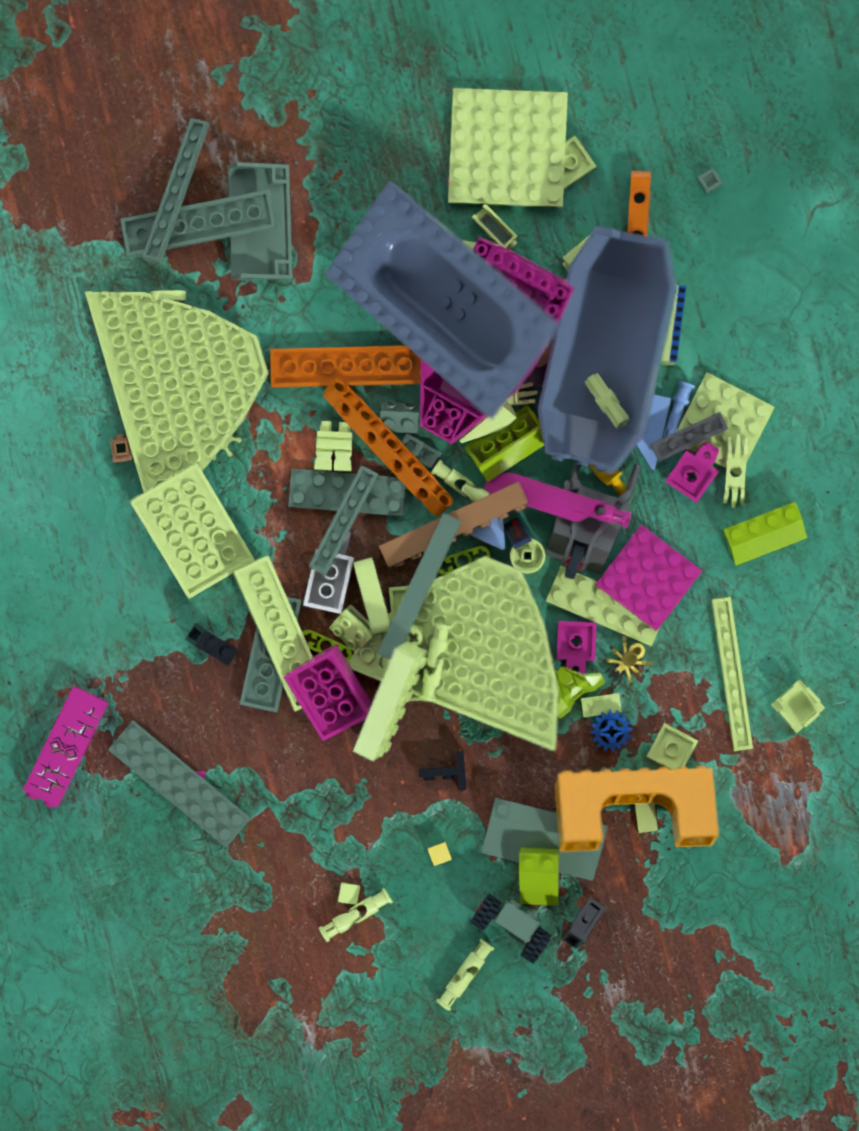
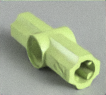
(607, 401)

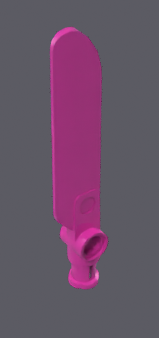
(559, 501)

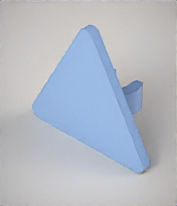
(492, 533)

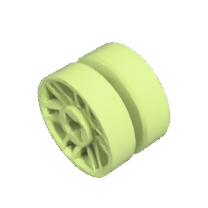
(534, 563)

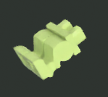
(331, 442)

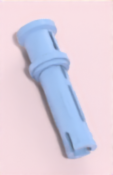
(680, 401)

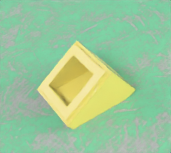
(439, 853)

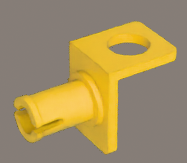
(611, 479)

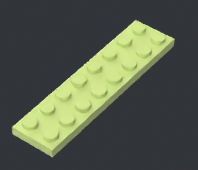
(273, 619)

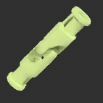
(450, 477)
(436, 658)
(345, 921)
(463, 977)

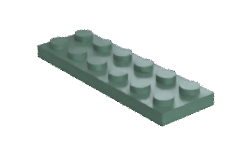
(328, 489)
(262, 684)

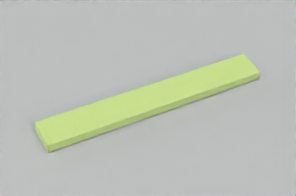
(732, 674)

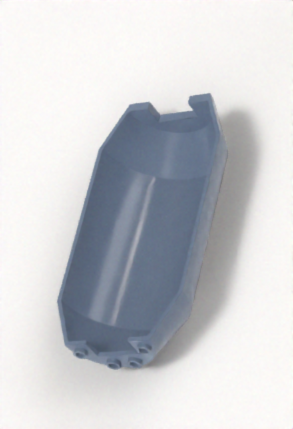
(609, 328)

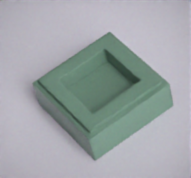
(709, 180)

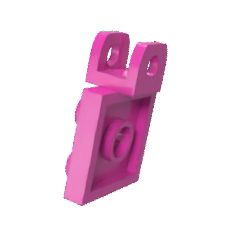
(698, 463)
(576, 655)

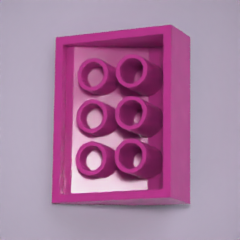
(329, 692)

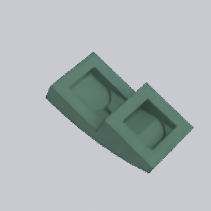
(425, 454)

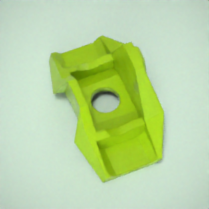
(572, 686)

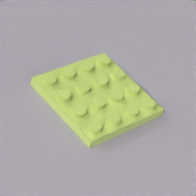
(740, 410)

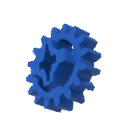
(611, 738)

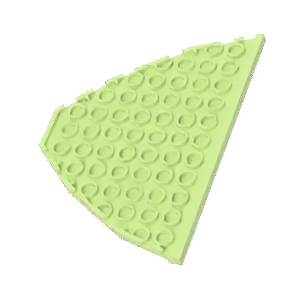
(176, 378)
(495, 652)

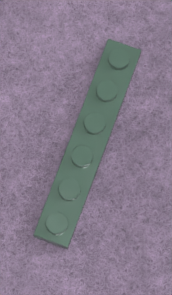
(343, 520)

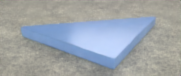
(654, 428)

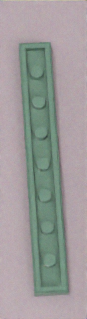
(175, 191)
(420, 585)

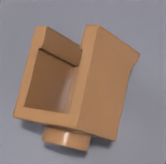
(121, 457)

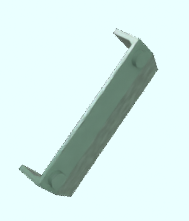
(266, 252)
(521, 825)

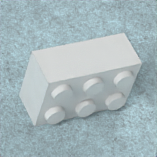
(330, 590)

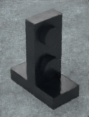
(211, 644)
(448, 772)
(583, 923)

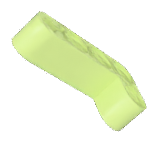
(372, 595)

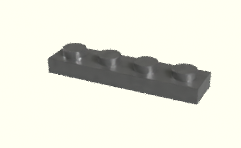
(689, 436)

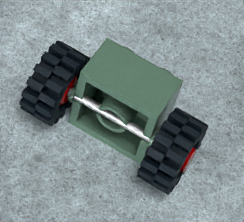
(516, 921)

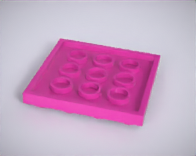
(648, 578)

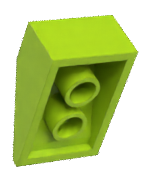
(539, 876)

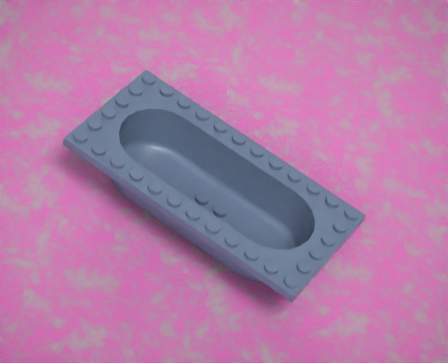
(442, 300)

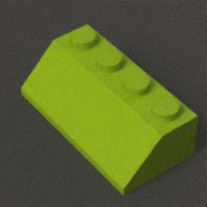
(506, 447)
(765, 533)

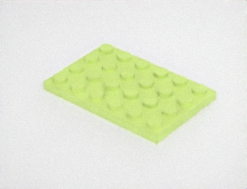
(192, 530)

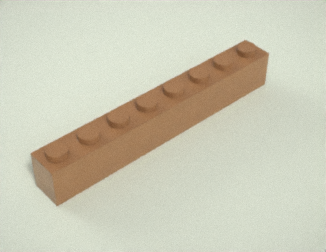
(471, 516)

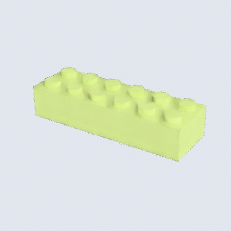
(390, 701)

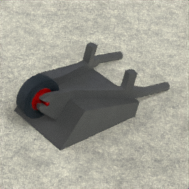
(589, 541)

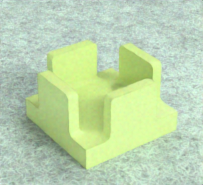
(798, 706)

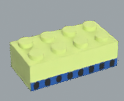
(672, 342)

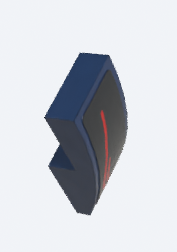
(516, 533)

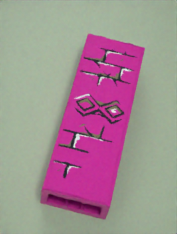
(65, 747)

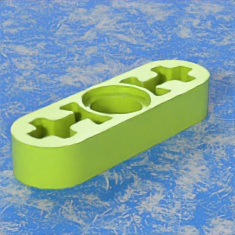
(474, 550)
(323, 638)

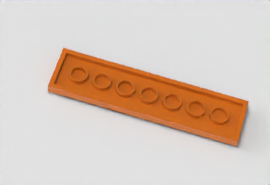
(351, 364)

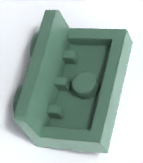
(400, 416)

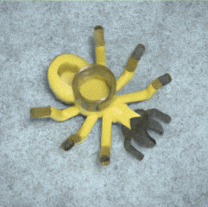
(628, 659)

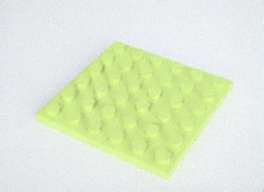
(507, 147)

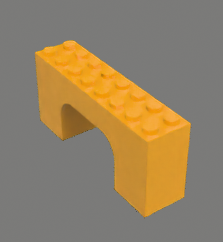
(682, 791)

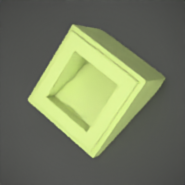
(349, 893)

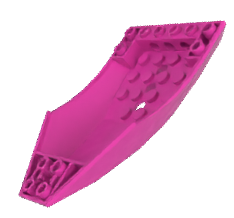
(442, 406)

